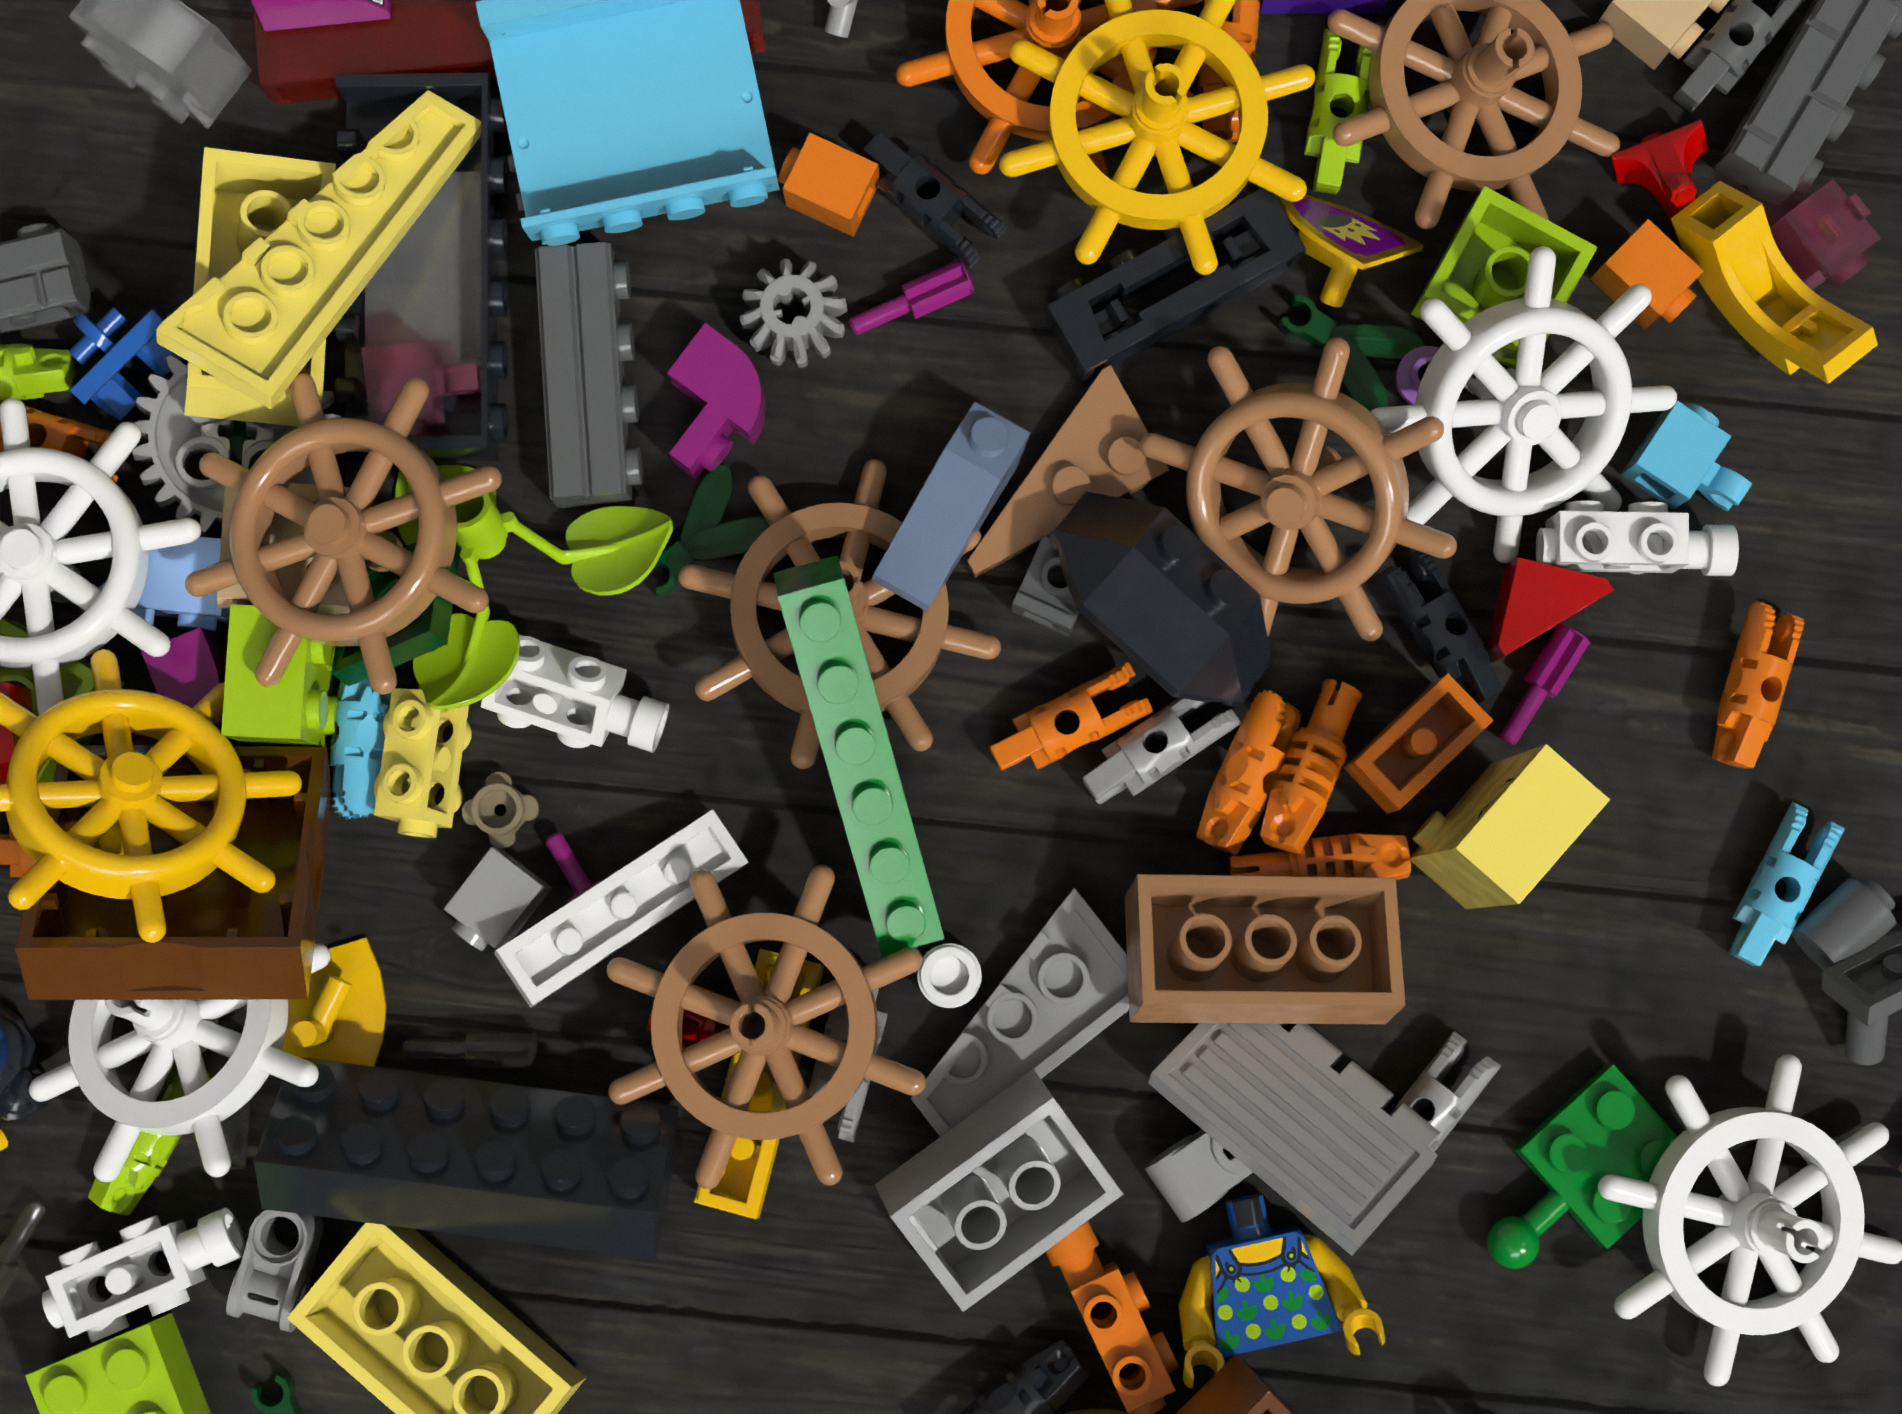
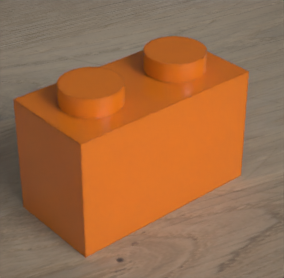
(1418, 744)

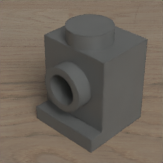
(1039, 599)

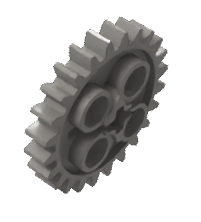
(179, 437)

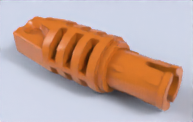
(1310, 770)
(1333, 857)

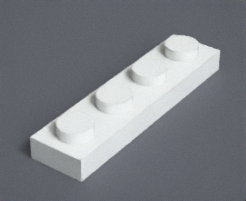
(618, 909)

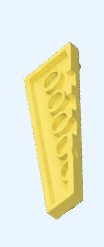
(296, 285)

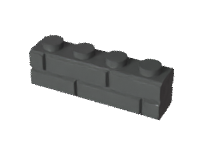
(1808, 96)
(41, 279)
(585, 375)

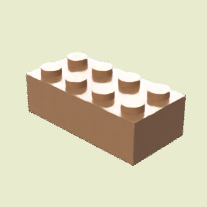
(1263, 949)

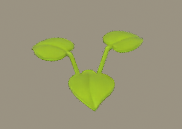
(609, 555)

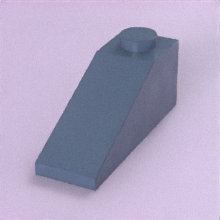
(952, 506)

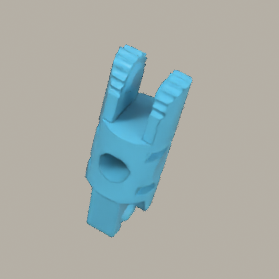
(357, 748)
(1760, 910)

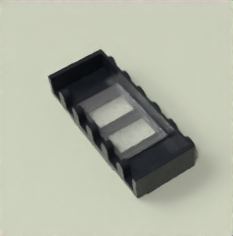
(443, 272)

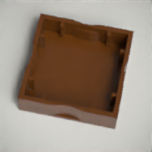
(218, 932)

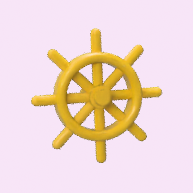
(1157, 124)
(111, 844)

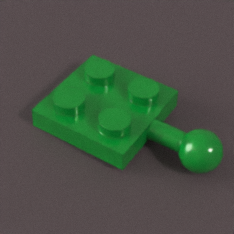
(1591, 1135)

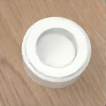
(949, 975)

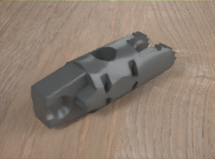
(1719, 60)

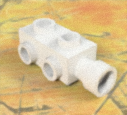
(1634, 541)
(575, 699)
(134, 1275)

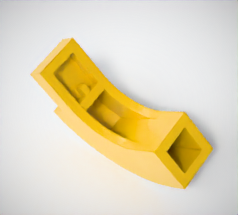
(1761, 292)

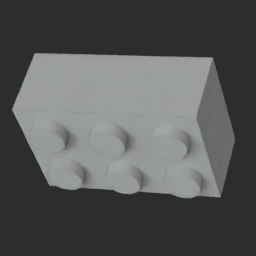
(997, 1190)

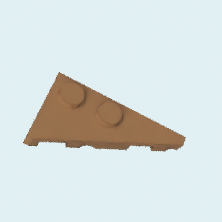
(1090, 453)

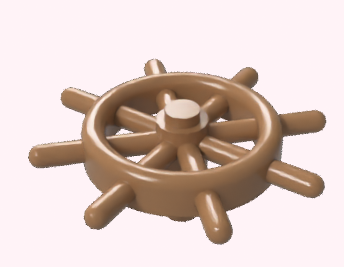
(1471, 87)
(1300, 489)
(343, 532)
(791, 535)
(764, 1026)

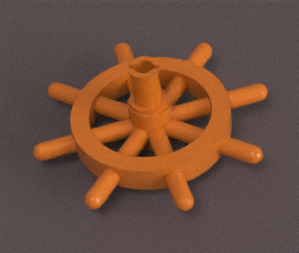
(1046, 23)

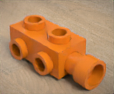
(1121, 1331)

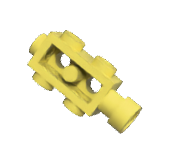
(419, 764)

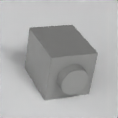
(496, 900)

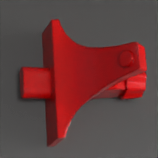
(1664, 165)

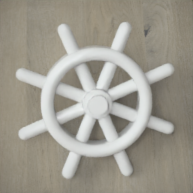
(1525, 404)
(40, 560)
(178, 1034)
(1752, 1220)

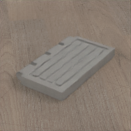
(1300, 1122)

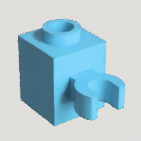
(1682, 456)

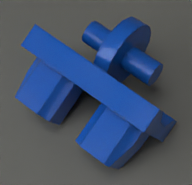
(104, 381)

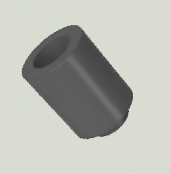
(1845, 922)

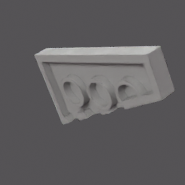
(1038, 1016)

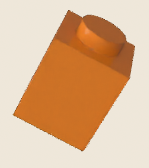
(829, 183)
(1654, 262)

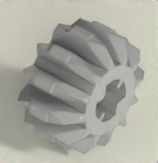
(784, 294)

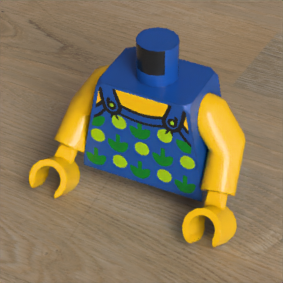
(1266, 1291)

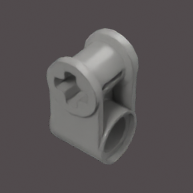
(1195, 1174)
(271, 1274)

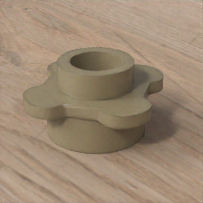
(482, 813)

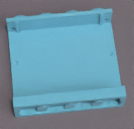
(627, 110)

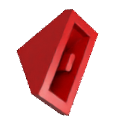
(1535, 600)

